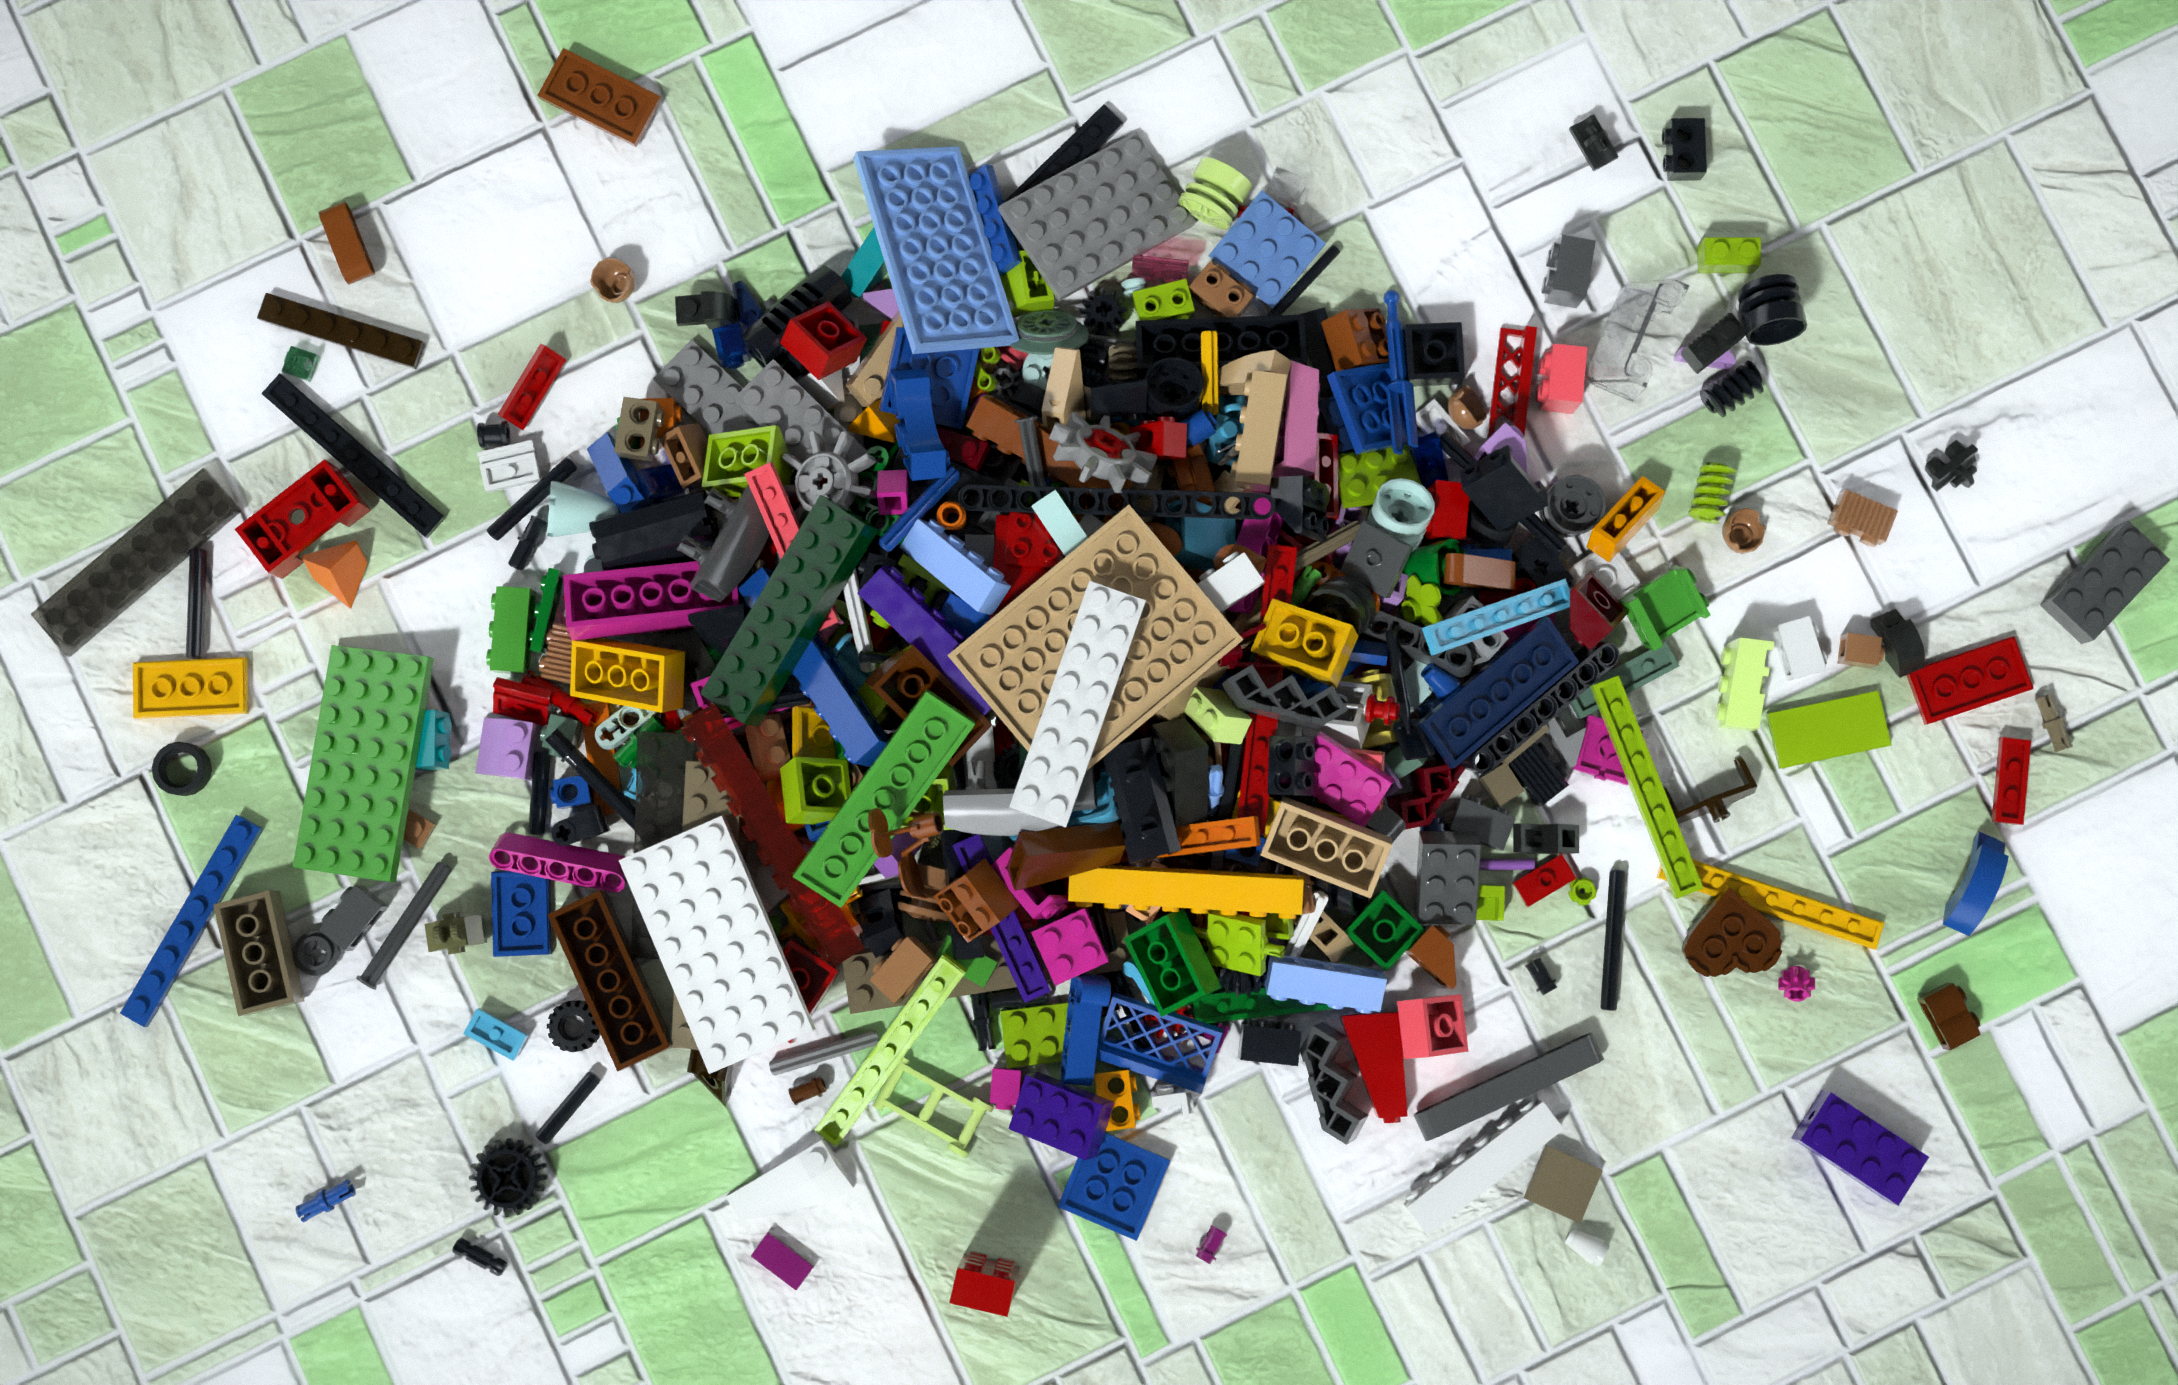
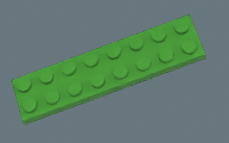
(892, 784)

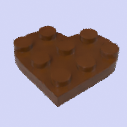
(1731, 937)

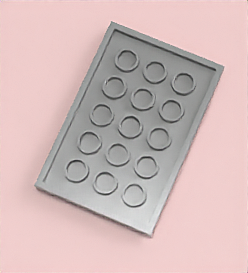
(1096, 216)

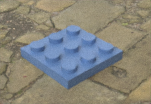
(1267, 249)

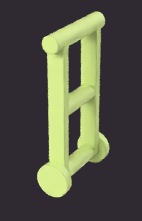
(955, 1145)

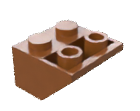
(1357, 338)
(976, 900)

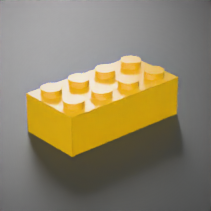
(627, 674)

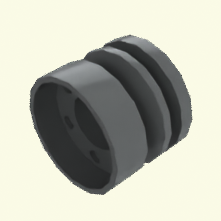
(1588, 506)

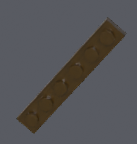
(341, 330)

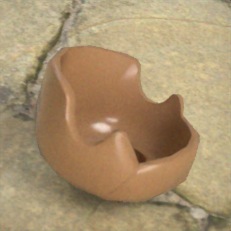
(613, 280)
(1466, 408)
(1743, 531)

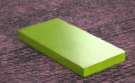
(1828, 729)

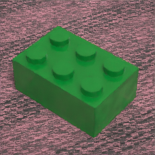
(1172, 962)

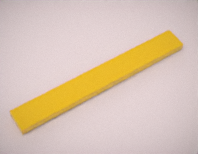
(1790, 906)

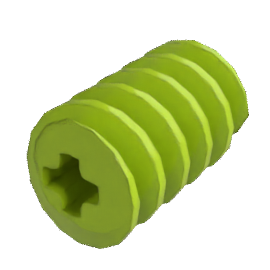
(1710, 492)

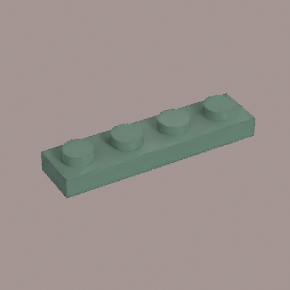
(1632, 675)

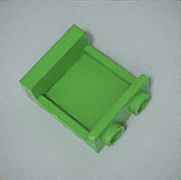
(1665, 606)

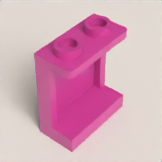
(1034, 898)

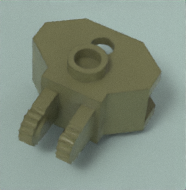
(455, 933)

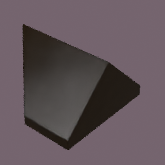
(716, 1082)

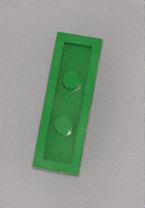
(546, 609)

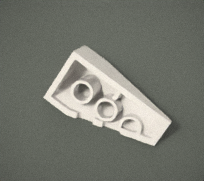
(798, 1183)

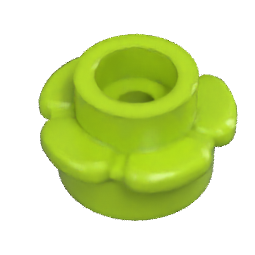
(1587, 885)

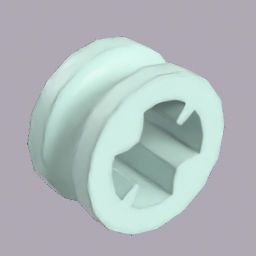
(1132, 285)

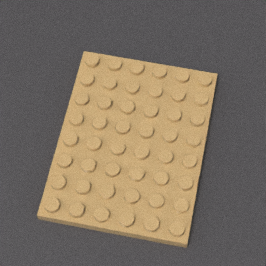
(1175, 642)

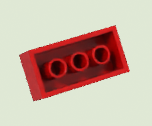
(984, 1283)

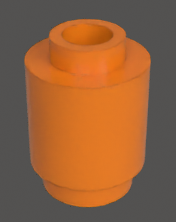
(951, 508)

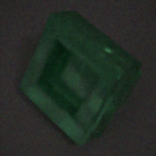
(300, 363)

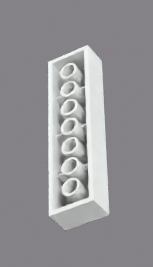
(1077, 704)

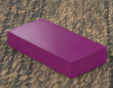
(782, 1261)

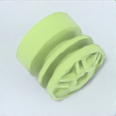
(1215, 193)

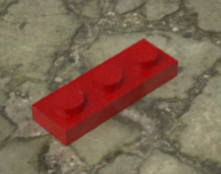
(531, 386)
(2011, 781)

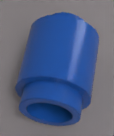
(1199, 427)

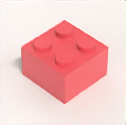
(1562, 378)
(1432, 1026)

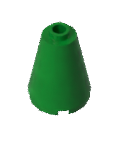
(1429, 564)

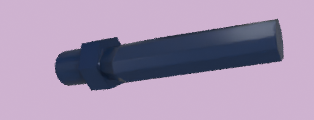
(746, 305)

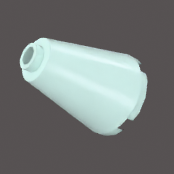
(574, 508)

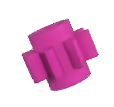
(1796, 983)

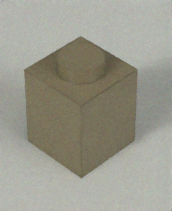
(1501, 784)

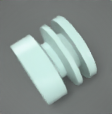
(1403, 510)

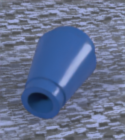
(1440, 681)

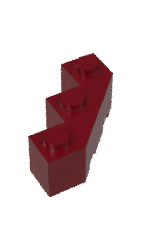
(1430, 787)

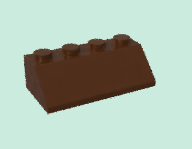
(905, 678)

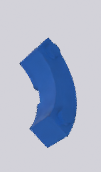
(916, 427)

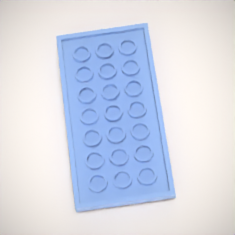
(935, 249)

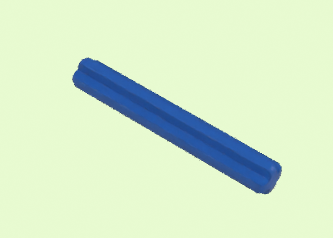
(918, 509)

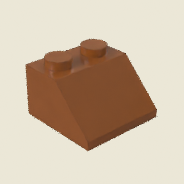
(1435, 955)

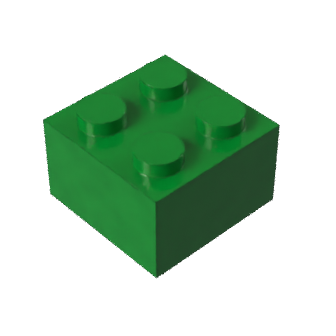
(1383, 930)

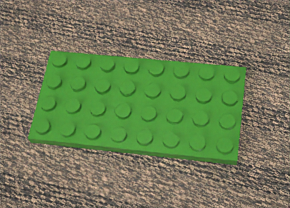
(363, 763)

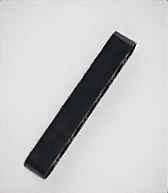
(1551, 704)

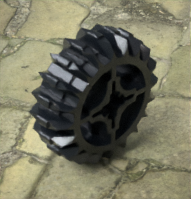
(518, 1184)

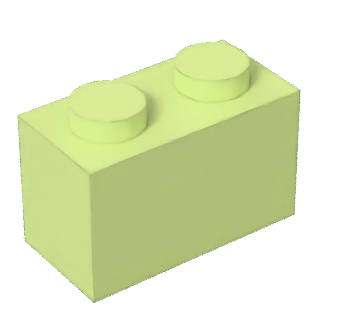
(1217, 715)

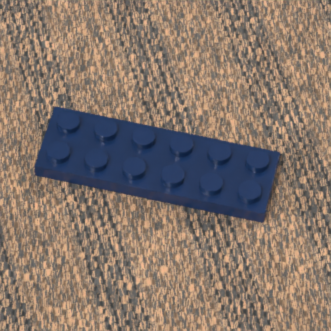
(1498, 692)

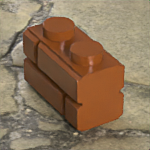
(1193, 473)

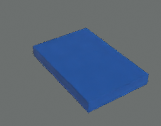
(520, 914)

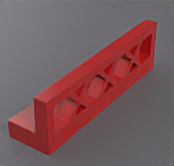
(1523, 378)

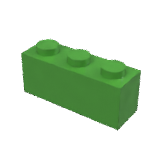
(510, 630)

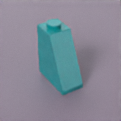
(866, 267)

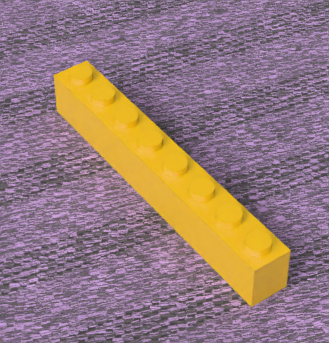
(1189, 889)

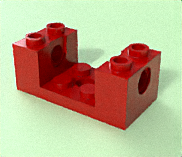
(326, 501)

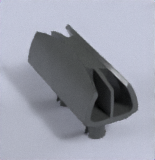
(734, 548)

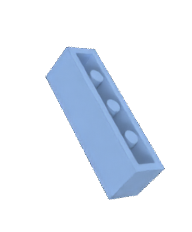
(955, 566)
(1325, 983)

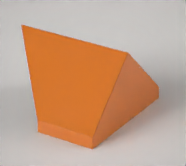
(338, 570)

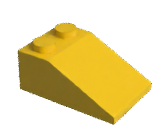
(1305, 642)

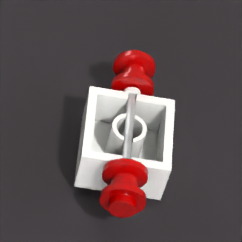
(1363, 708)

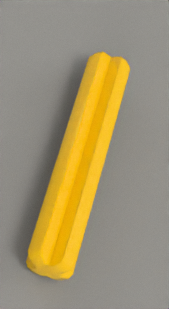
(1209, 371)

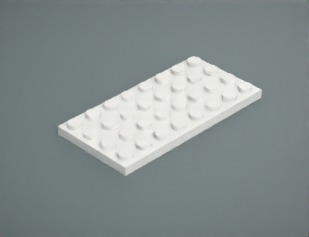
(717, 944)

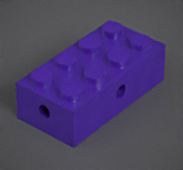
(1860, 1147)

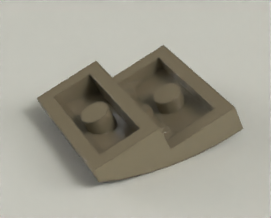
(1563, 1184)

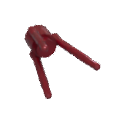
(1236, 654)

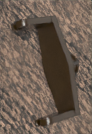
(1717, 804)

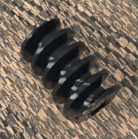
(1732, 389)

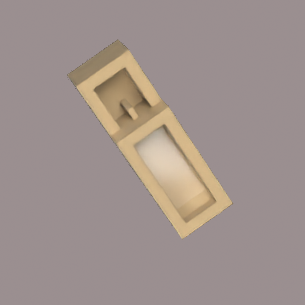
(1234, 374)

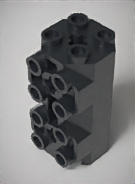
(653, 532)

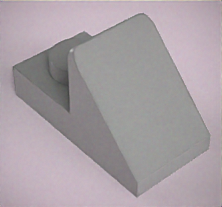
(1565, 747)

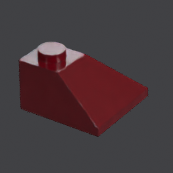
(1593, 611)

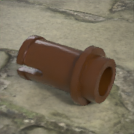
(807, 1090)

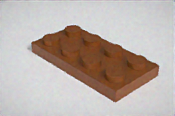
(599, 97)

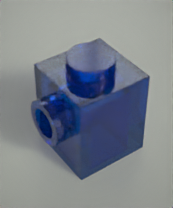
(730, 346)

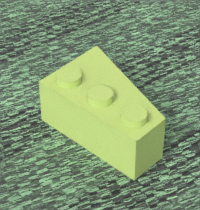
(1742, 684)

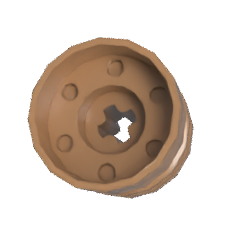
(927, 908)

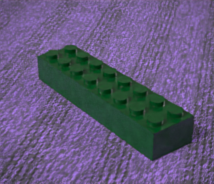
(789, 611)

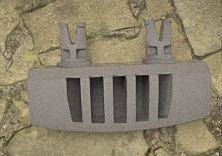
(986, 810)

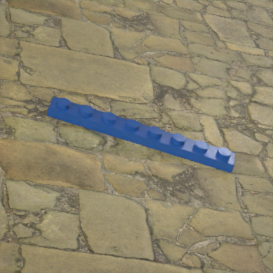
(191, 921)

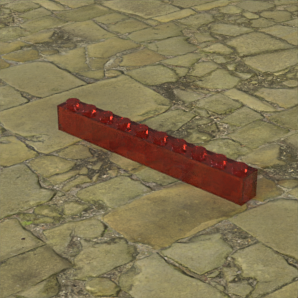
(769, 829)

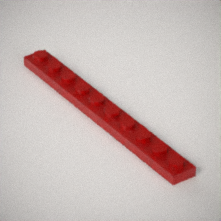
(1254, 782)

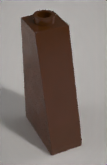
(1063, 852)

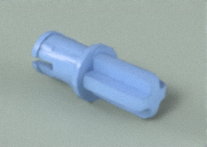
(1215, 788)

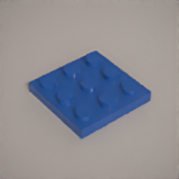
(951, 377)
(1364, 406)
(1115, 1186)

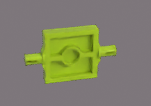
(1238, 942)

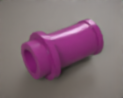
(1211, 1245)

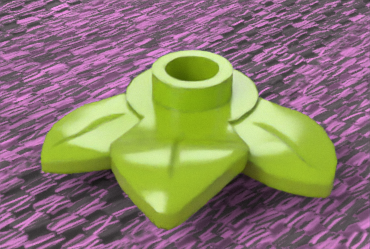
(1421, 602)

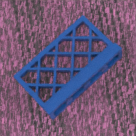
(1151, 1060)

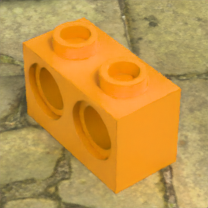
(1123, 1098)

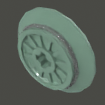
(1047, 329)

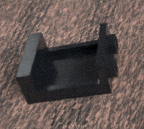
(1502, 489)

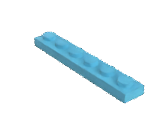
(1497, 617)

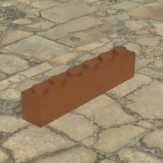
(995, 422)

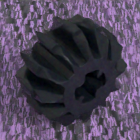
(1113, 316)
(1239, 981)

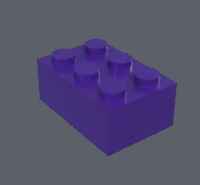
(1061, 1115)

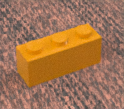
(1625, 519)

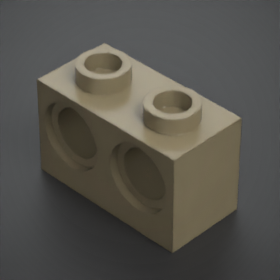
(630, 429)

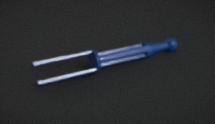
(1399, 380)

